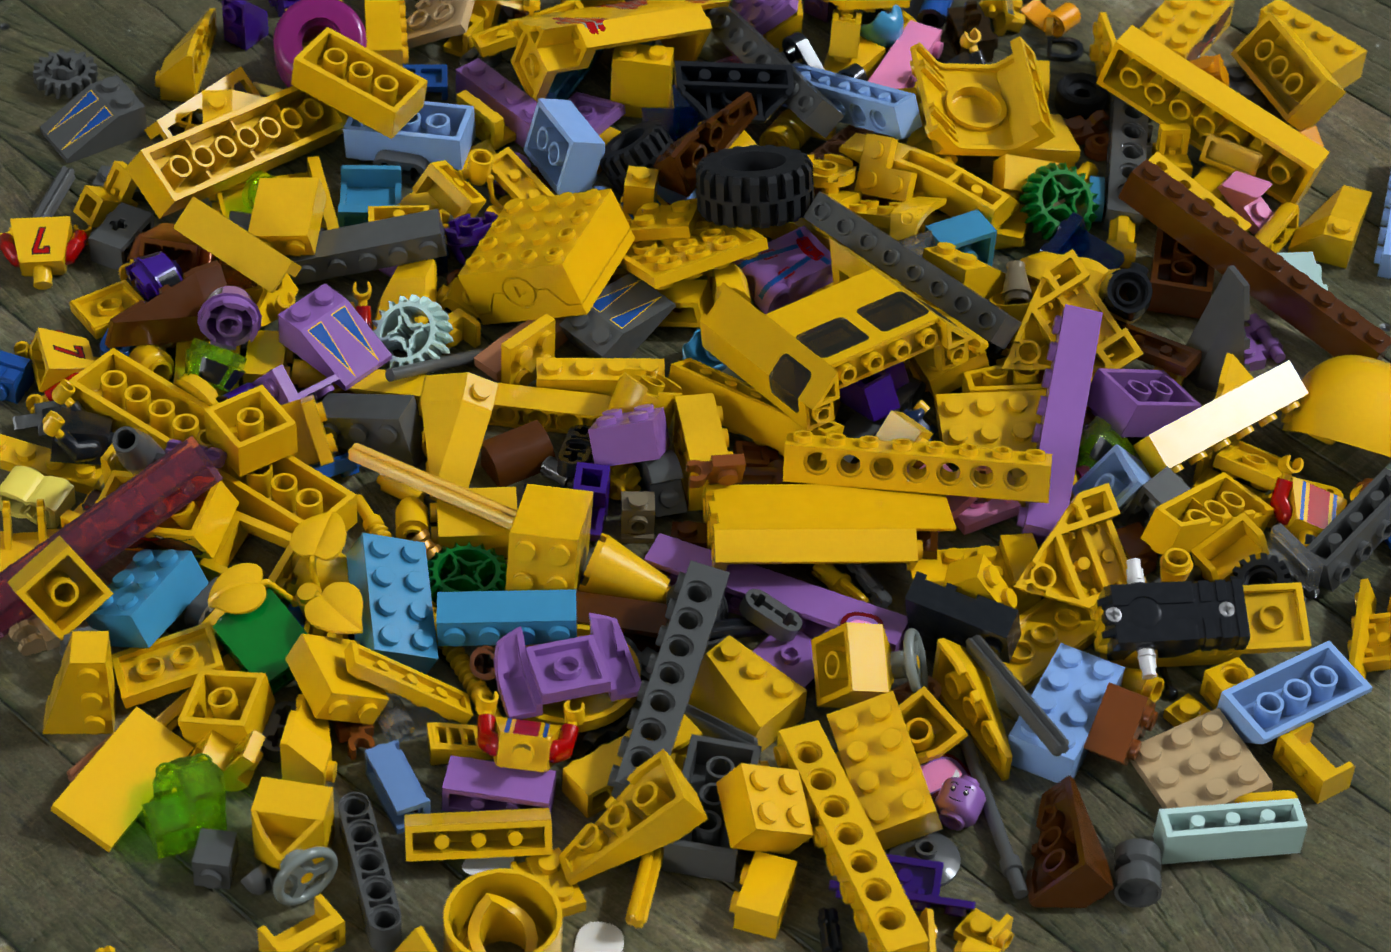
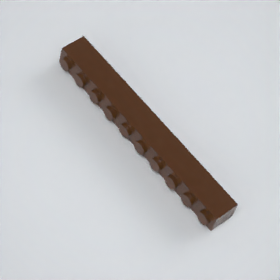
(1270, 276)

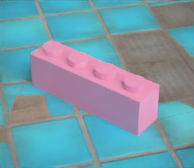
(895, 67)

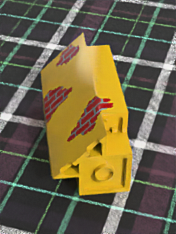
(571, 37)

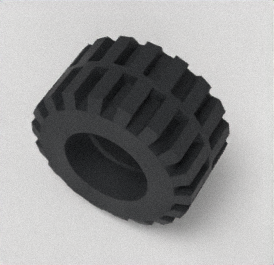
(634, 147)

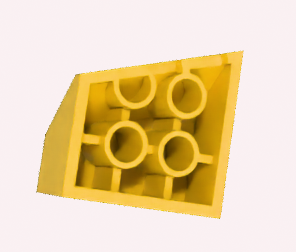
(747, 692)

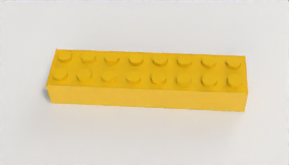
(1179, 92)
(233, 148)

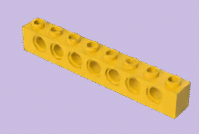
(901, 476)
(850, 843)

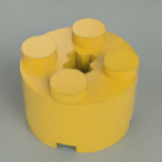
(638, 389)

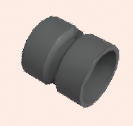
(1137, 873)

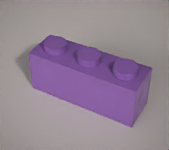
(483, 786)

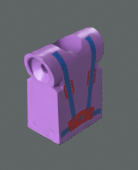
(787, 270)

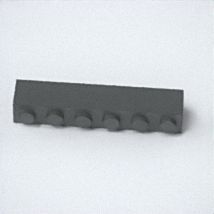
(373, 246)

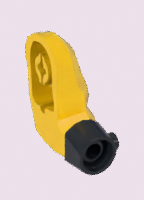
(1122, 291)

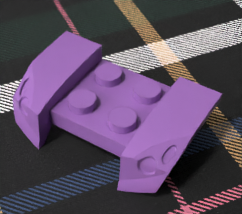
(564, 668)

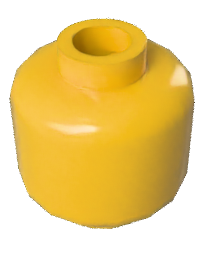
(154, 359)

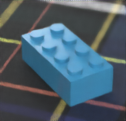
(395, 599)

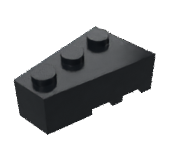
(948, 614)

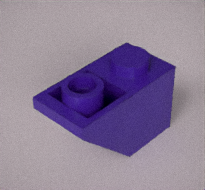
(244, 23)

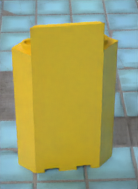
(819, 524)

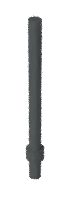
(1009, 863)

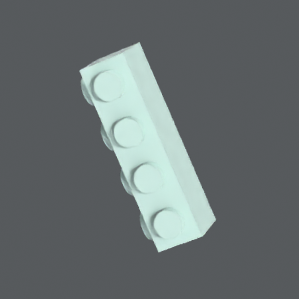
(1230, 831)

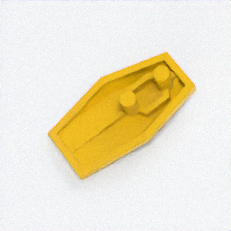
(408, 279)

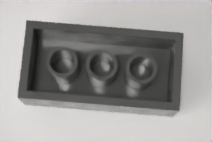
(707, 849)

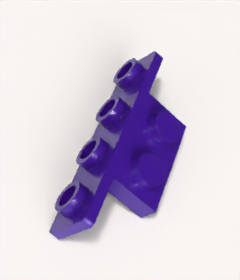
(921, 885)

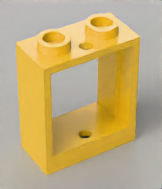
(233, 538)

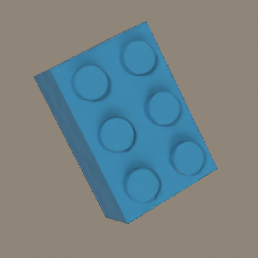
(148, 597)

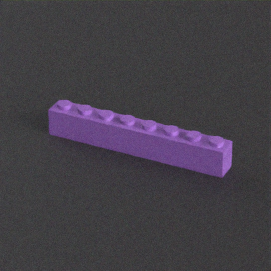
(1062, 413)
(817, 607)

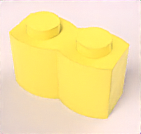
(27, 485)

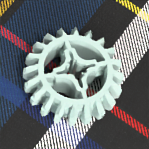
(421, 341)

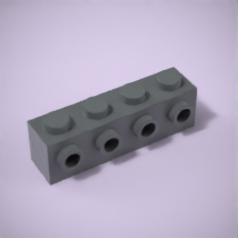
(1354, 532)

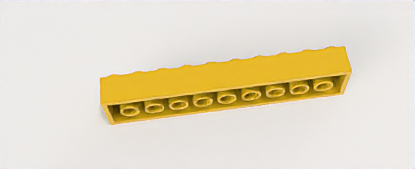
(141, 399)

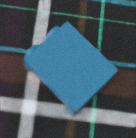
(367, 187)

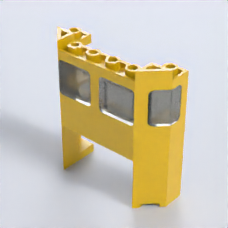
(828, 338)

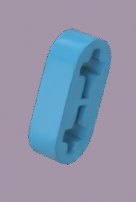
(1099, 188)

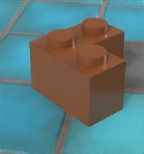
(1119, 723)

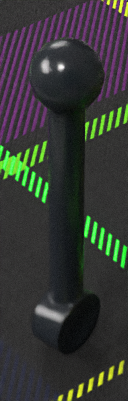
(1170, 693)

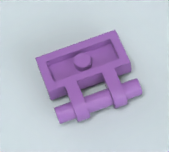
(1270, 346)

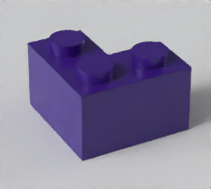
(876, 394)

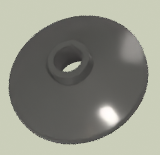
(937, 849)

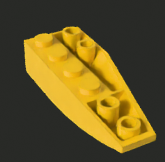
(944, 180)

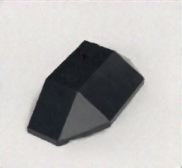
(716, 84)

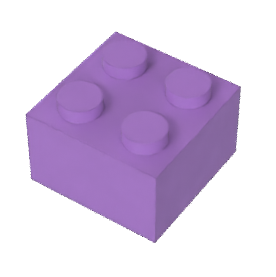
(629, 436)

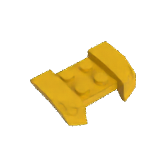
(901, 217)
(1009, 557)

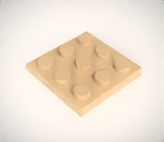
(1200, 764)

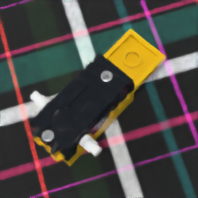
(1196, 621)

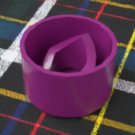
(305, 22)

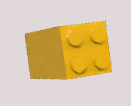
(549, 539)

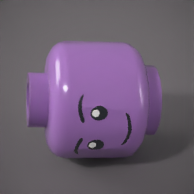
(959, 802)

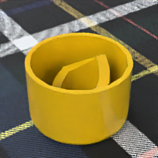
(504, 908)

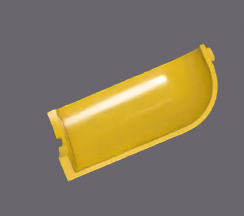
(1346, 403)

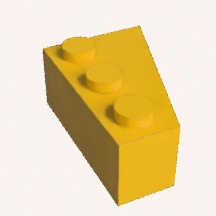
(83, 688)

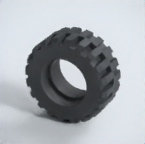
(754, 186)

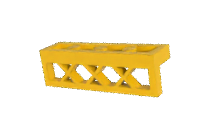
(195, 104)

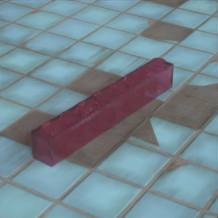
(121, 517)

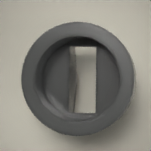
(258, 880)

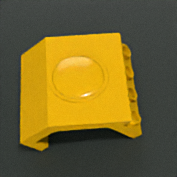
(983, 105)

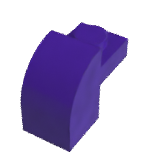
(596, 479)

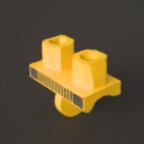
(1004, 15)

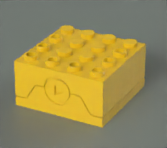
(547, 257)

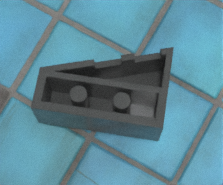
(377, 421)

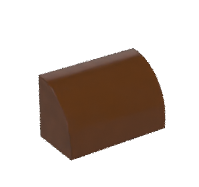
(516, 453)

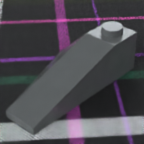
(1221, 329)

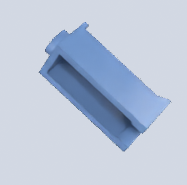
(395, 783)

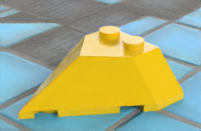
(1061, 284)
(1079, 552)

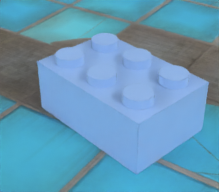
(564, 146)

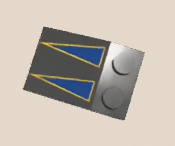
(96, 120)
(618, 319)

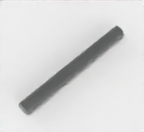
(431, 365)

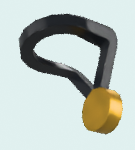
(1057, 56)

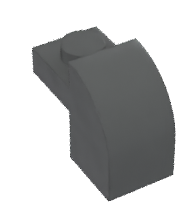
(664, 479)

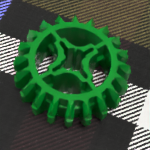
(1051, 185)
(466, 570)

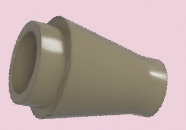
(1016, 284)

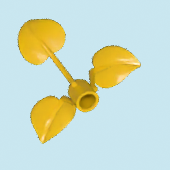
(477, 171)
(332, 610)

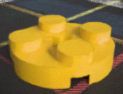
(832, 172)

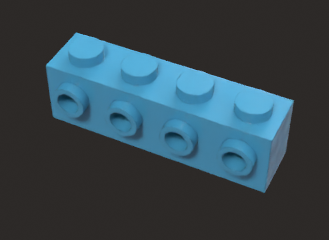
(487, 616)

